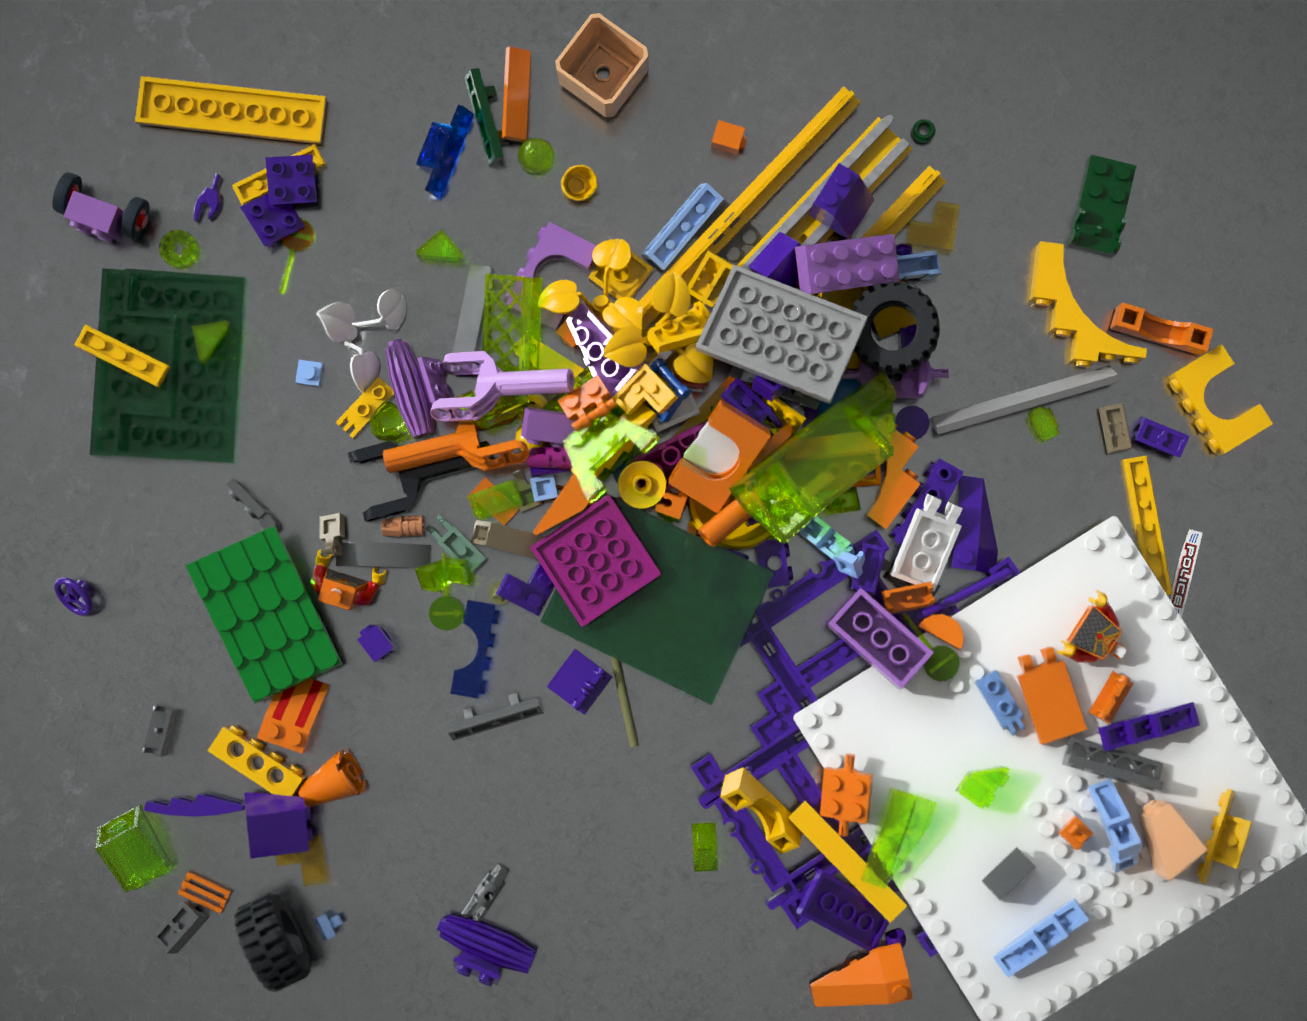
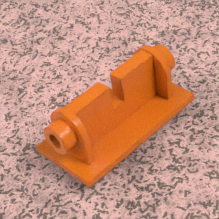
(1111, 697)

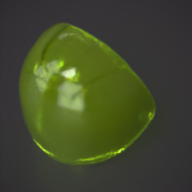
(388, 423)

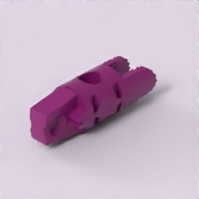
(549, 458)

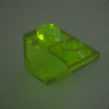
(981, 784)

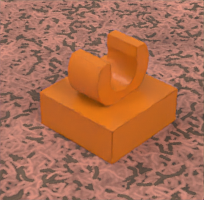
(1075, 833)

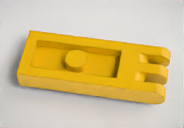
(364, 407)

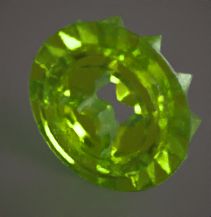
(168, 243)

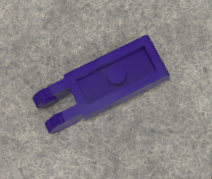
(749, 403)

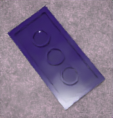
(843, 911)

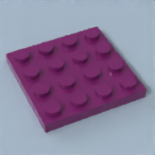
(596, 560)

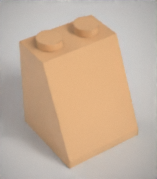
(1169, 839)

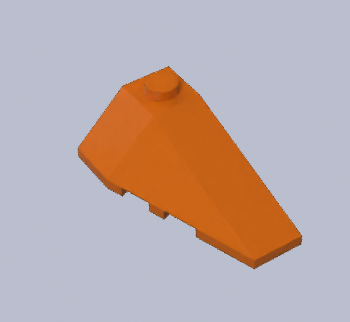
(867, 981)

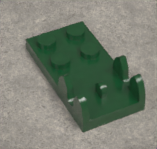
(1102, 205)

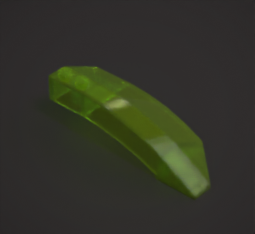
(821, 460)

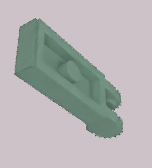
(458, 545)

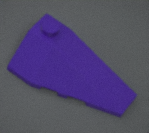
(976, 542)

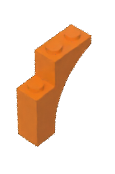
(897, 484)

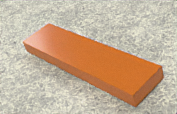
(516, 94)

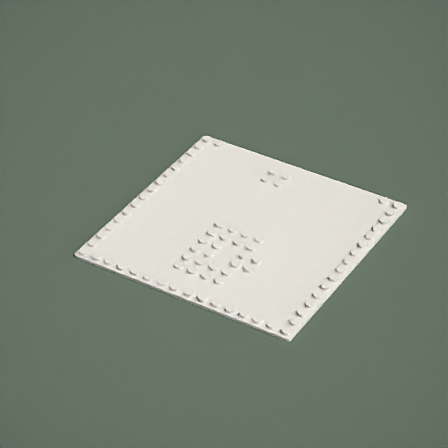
(941, 730)

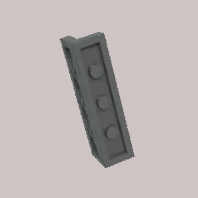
(1113, 772)

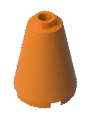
(333, 781)

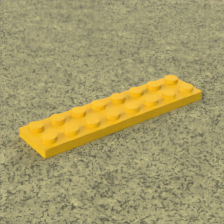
(231, 110)

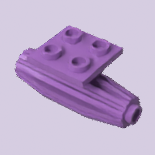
(415, 386)

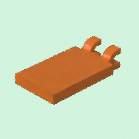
(1050, 697)

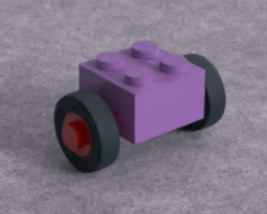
(96, 216)

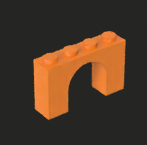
(713, 488)

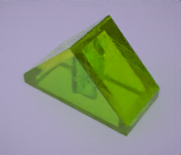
(440, 249)
(208, 337)
(844, 503)
(704, 847)

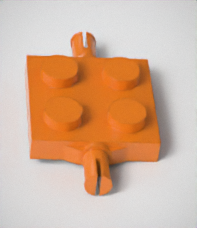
(846, 794)

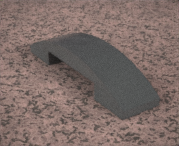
(384, 555)

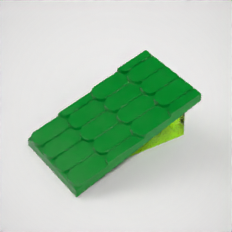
(264, 614)

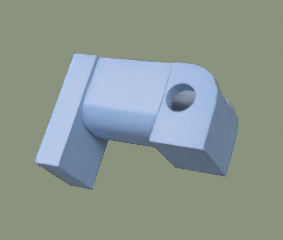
(920, 265)

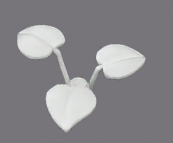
(339, 326)

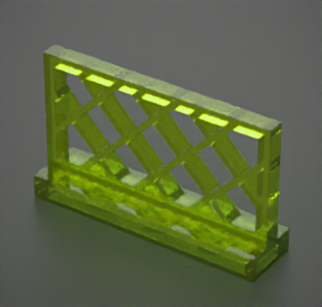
(529, 319)

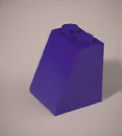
(842, 202)
(276, 824)

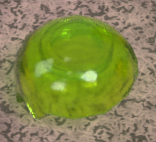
(535, 155)

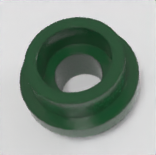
(928, 125)

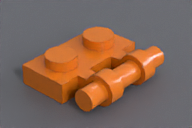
(584, 399)

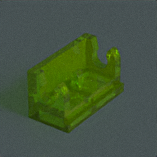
(495, 499)

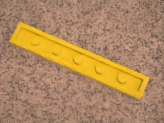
(1146, 518)
(845, 860)

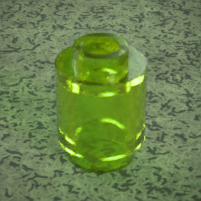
(1044, 423)

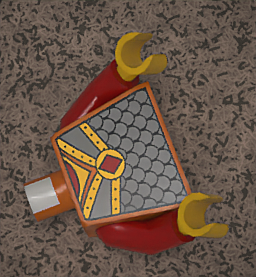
(343, 589)
(1095, 634)

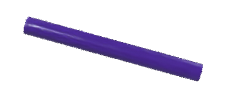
(966, 593)

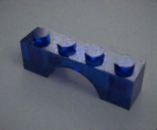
(470, 679)

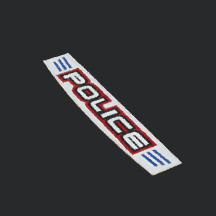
(1185, 570)

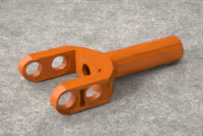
(461, 443)
(733, 514)

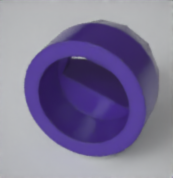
(896, 936)

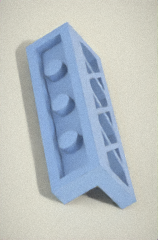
(683, 225)

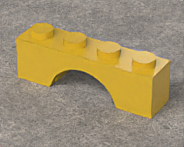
(743, 791)

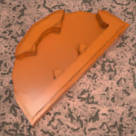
(945, 629)

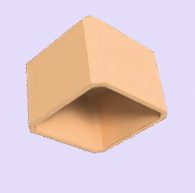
(599, 46)

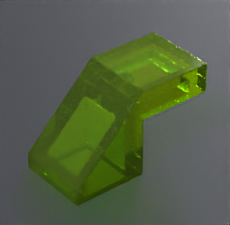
(431, 574)

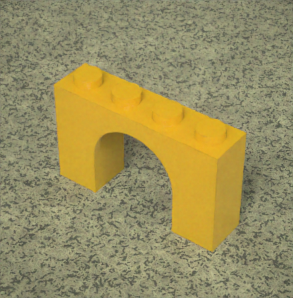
(1221, 433)

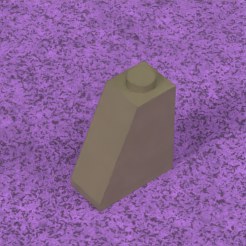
(504, 538)

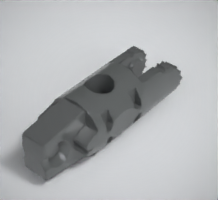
(493, 885)

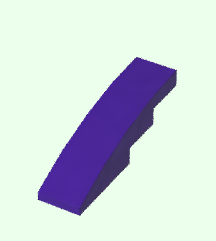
(1148, 726)
(203, 806)

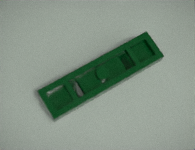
(479, 99)

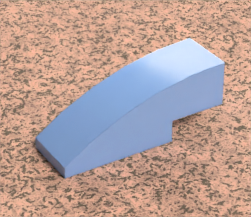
(1115, 819)

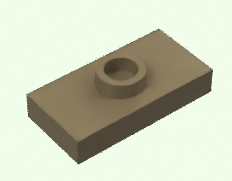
(1115, 428)

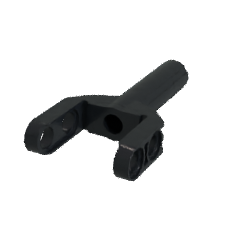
(411, 479)

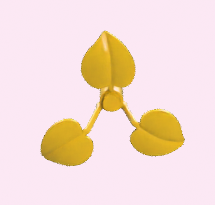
(563, 297)
(628, 346)

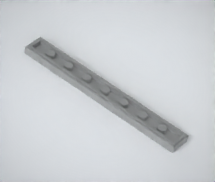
(1024, 399)

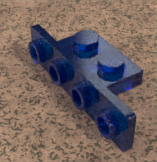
(442, 149)

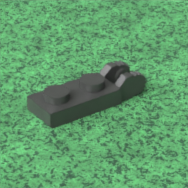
(254, 507)

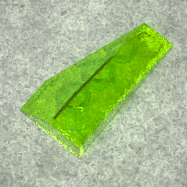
(898, 832)

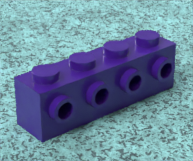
(940, 483)

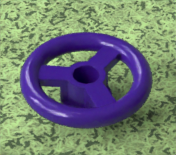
(77, 593)

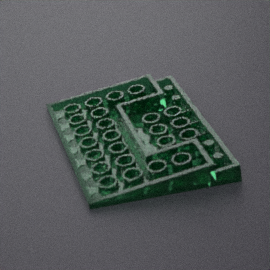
(197, 403)
(683, 622)

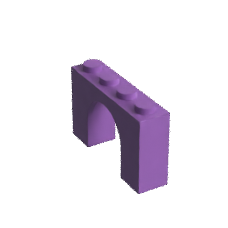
(553, 244)

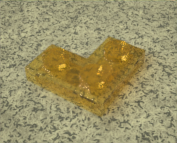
(940, 233)
(312, 862)

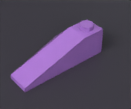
(592, 338)

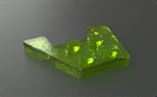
(597, 443)

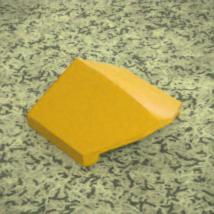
(710, 278)

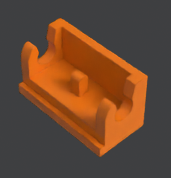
(672, 504)
(908, 598)

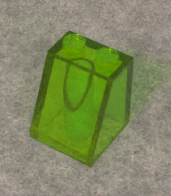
(131, 849)

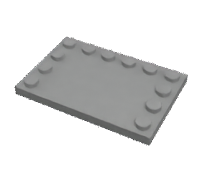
(781, 333)

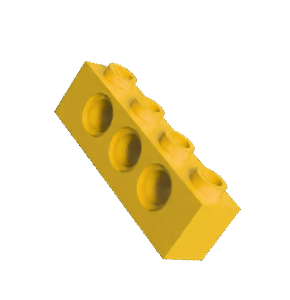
(224, 750)

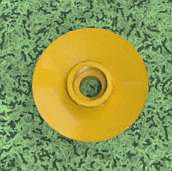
(649, 493)

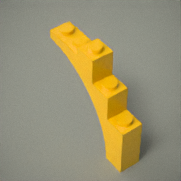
(1067, 318)

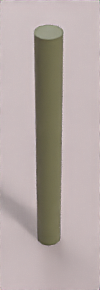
(625, 703)

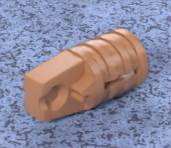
(404, 526)

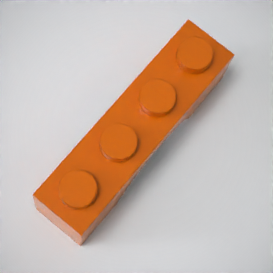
(1178, 335)

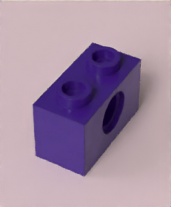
(777, 549)
(377, 642)

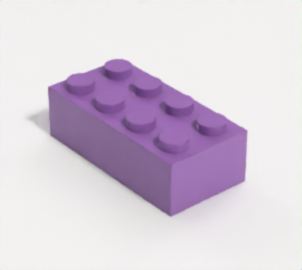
(847, 264)
(880, 639)

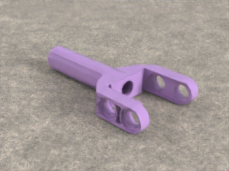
(493, 384)

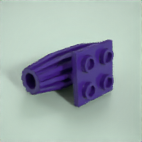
(484, 949)

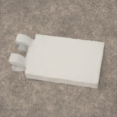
(927, 543)

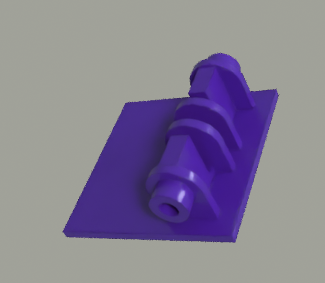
(291, 179)
(271, 221)
(579, 681)

